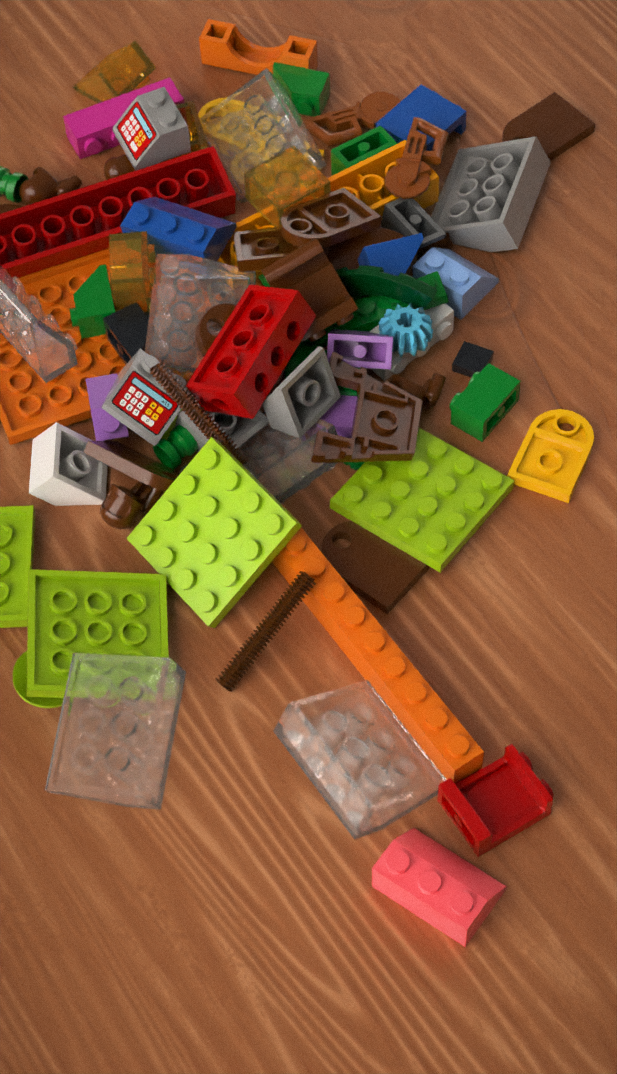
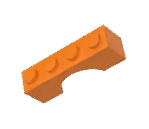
(227, 48)

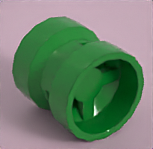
(10, 184)
(175, 447)

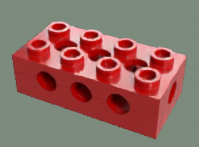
(251, 351)

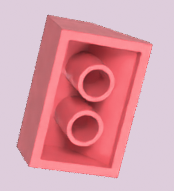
(436, 885)

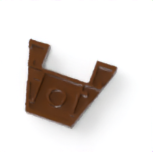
(382, 424)

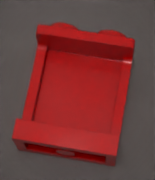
(496, 801)

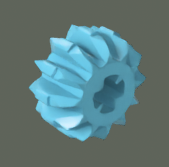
(409, 327)

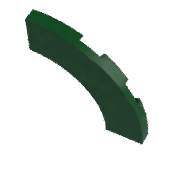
(373, 281)

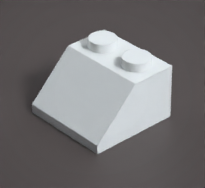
(63, 472)

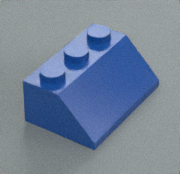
(178, 228)

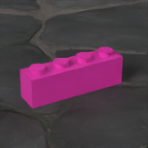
(91, 127)

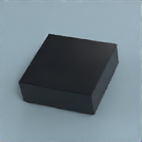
(471, 359)

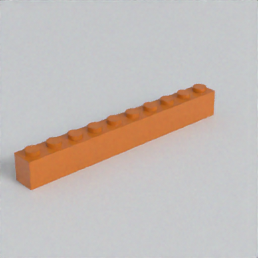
(381, 660)

